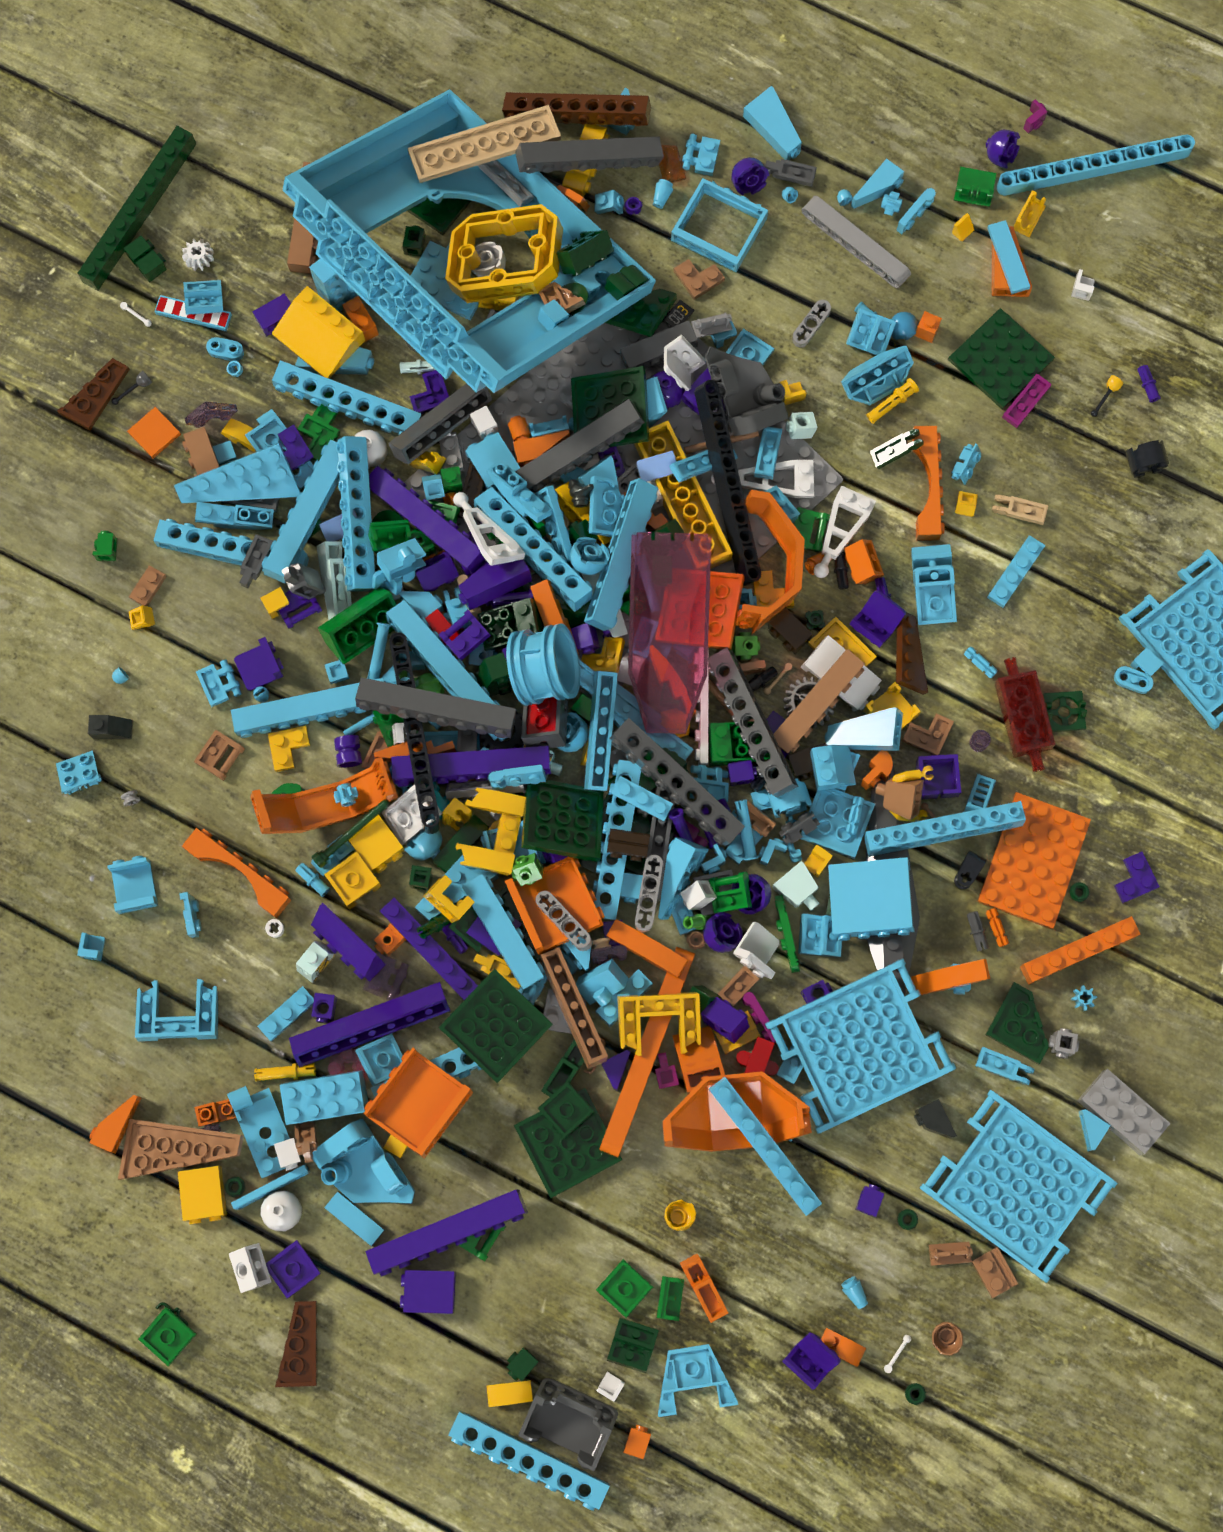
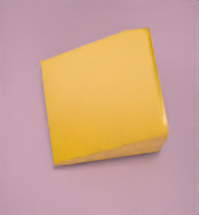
(963, 227)
(966, 503)
(141, 617)

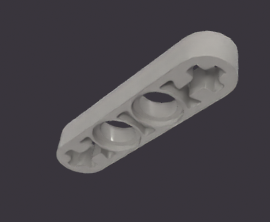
(648, 893)
(565, 919)

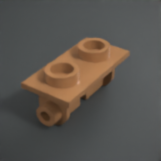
(759, 821)
(950, 1253)

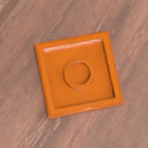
(154, 432)

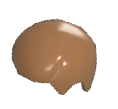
(947, 1338)

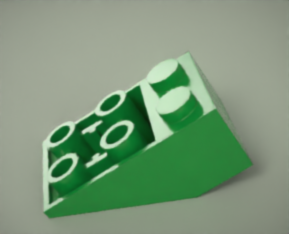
(727, 745)

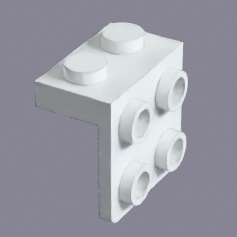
(681, 361)
(756, 950)

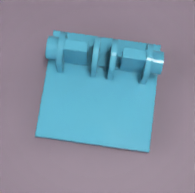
(78, 772)

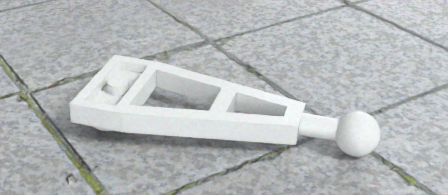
(802, 479)
(851, 502)
(495, 554)

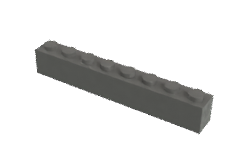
(589, 154)
(581, 446)
(435, 707)

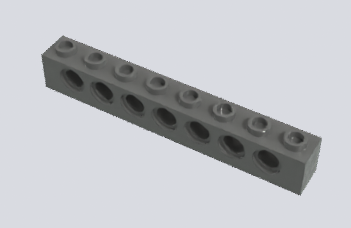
(718, 664)
(688, 784)

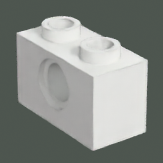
(250, 1267)

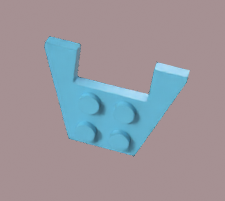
(693, 1369)

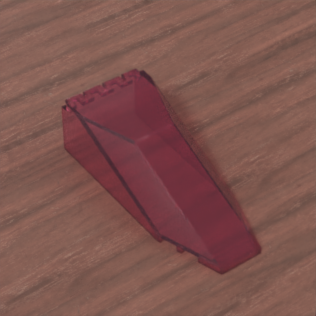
(669, 626)

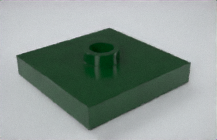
(566, 1109)

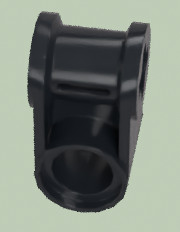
(970, 868)

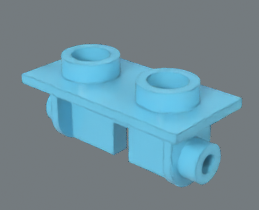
(970, 456)

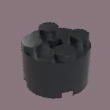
(1147, 457)

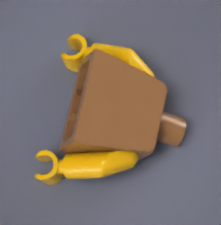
(904, 794)

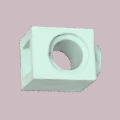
(801, 425)

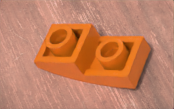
(214, 1113)

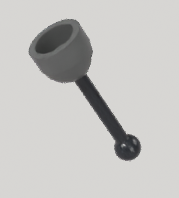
(141, 380)

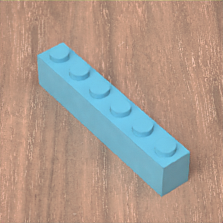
(600, 730)
(502, 932)

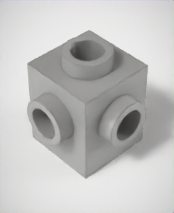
(1068, 1038)

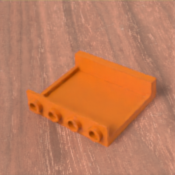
(570, 889)
(417, 1102)

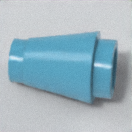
(662, 192)
(855, 1292)

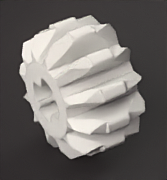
(197, 254)

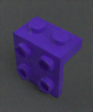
(878, 618)
(259, 665)
(811, 1360)

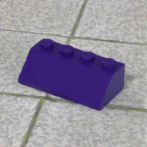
(347, 943)

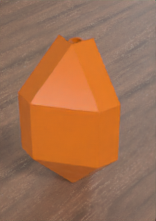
(705, 1126)

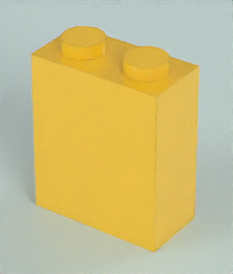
(377, 845)
(202, 1194)

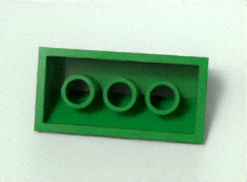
(357, 626)

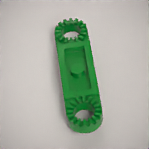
(787, 942)

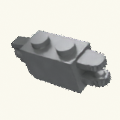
(303, 581)

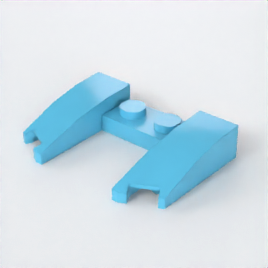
(152, 1027)

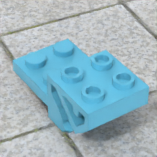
(934, 584)

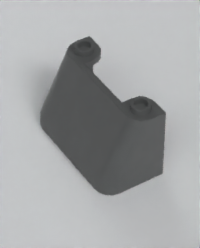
(569, 1421)

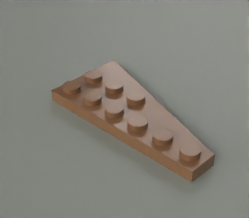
(165, 1147)

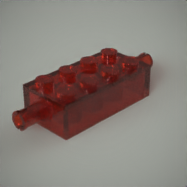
(1024, 714)

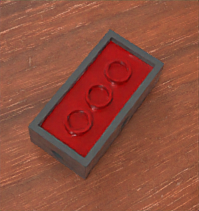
(545, 723)

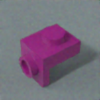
(1037, 118)

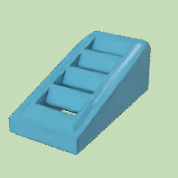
(974, 804)

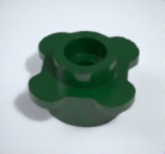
(815, 614)

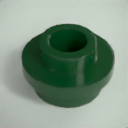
(1085, 892)
(228, 1186)
(914, 1219)
(921, 1397)

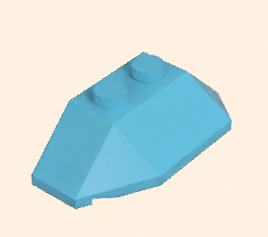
(878, 376)

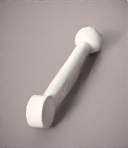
(124, 306)
(888, 1368)

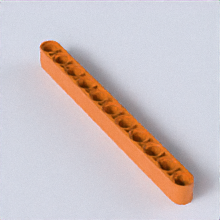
(642, 1065)

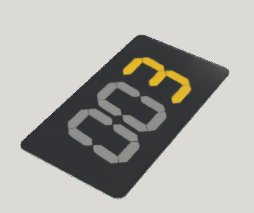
(678, 314)

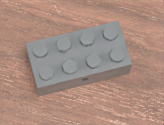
(1124, 1111)

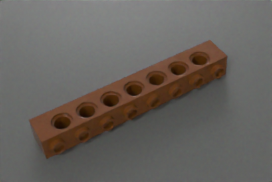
(583, 107)

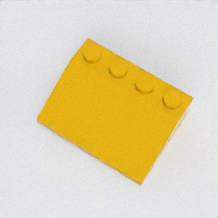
(318, 333)

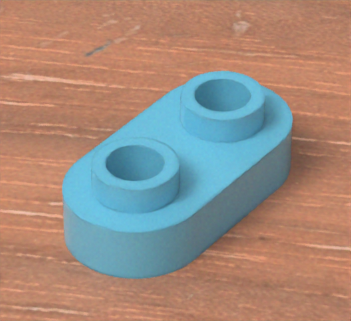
(224, 348)
(1133, 678)

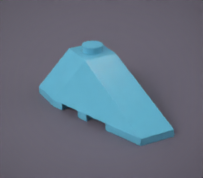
(680, 863)

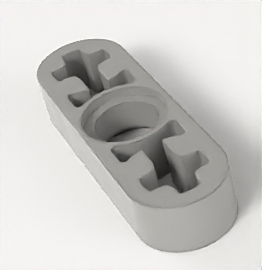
(812, 315)

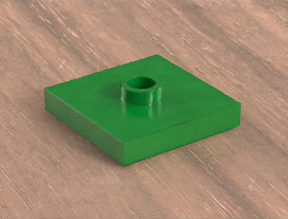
(624, 1288)
(167, 1336)

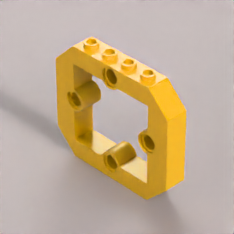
(500, 284)

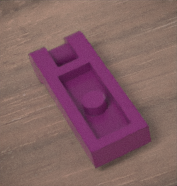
(758, 1015)

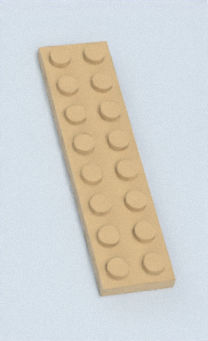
(482, 143)

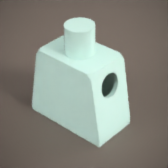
(798, 887)

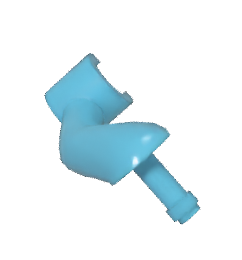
(795, 855)

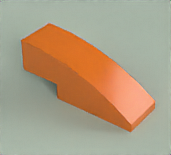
(704, 1288)

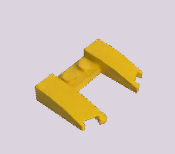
(502, 857)
(681, 1004)

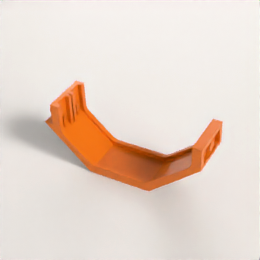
(792, 543)
(317, 806)

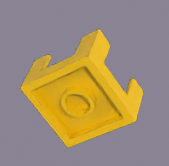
(891, 699)
(352, 879)
(444, 903)

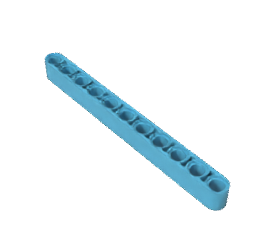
(1087, 168)

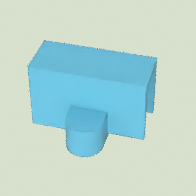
(401, 560)
(602, 983)

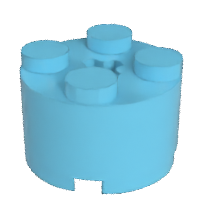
(791, 802)

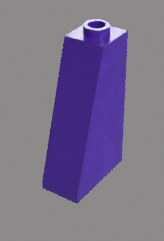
(492, 582)

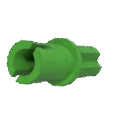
(697, 921)

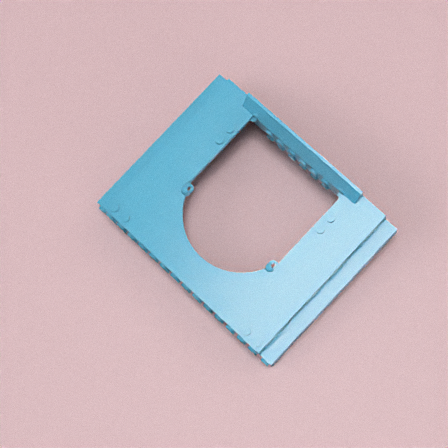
(374, 182)

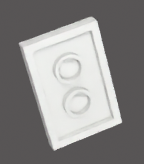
(404, 816)

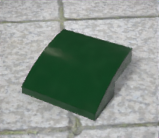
(632, 1345)

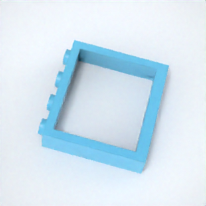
(706, 249)

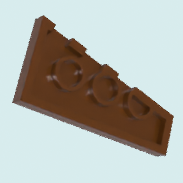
(93, 398)
(909, 658)
(300, 1352)

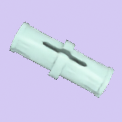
(415, 367)

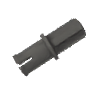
(977, 930)

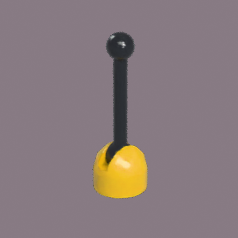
(1113, 384)

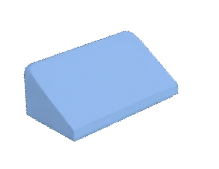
(656, 466)
(332, 528)

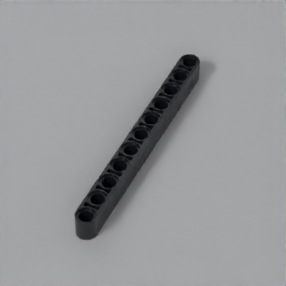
(727, 481)
(415, 740)

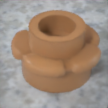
(690, 940)

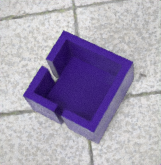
(946, 776)

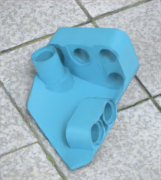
(362, 1167)

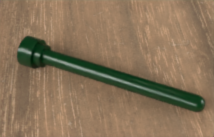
(322, 857)

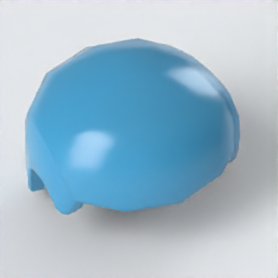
(905, 325)

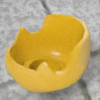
(680, 1215)

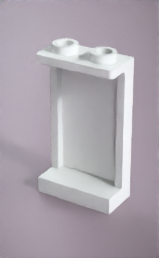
(822, 660)

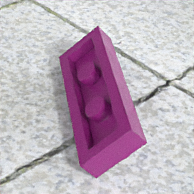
(1026, 400)

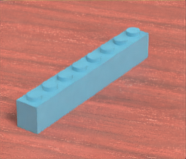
(304, 515)
(614, 577)
(435, 655)
(296, 710)

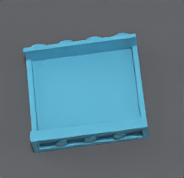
(870, 899)

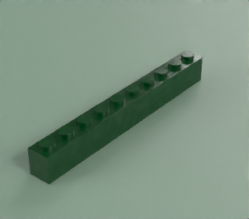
(137, 208)

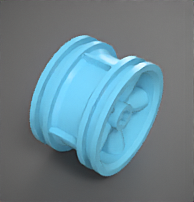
(543, 664)

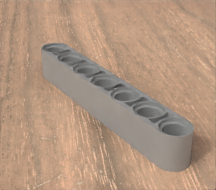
(856, 242)

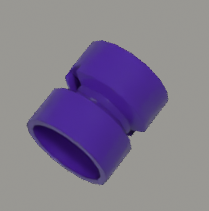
(348, 751)

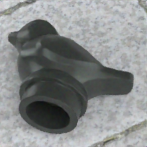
(579, 493)

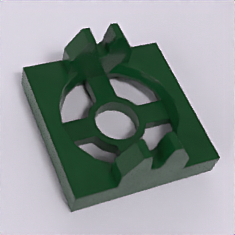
(1077, 697)

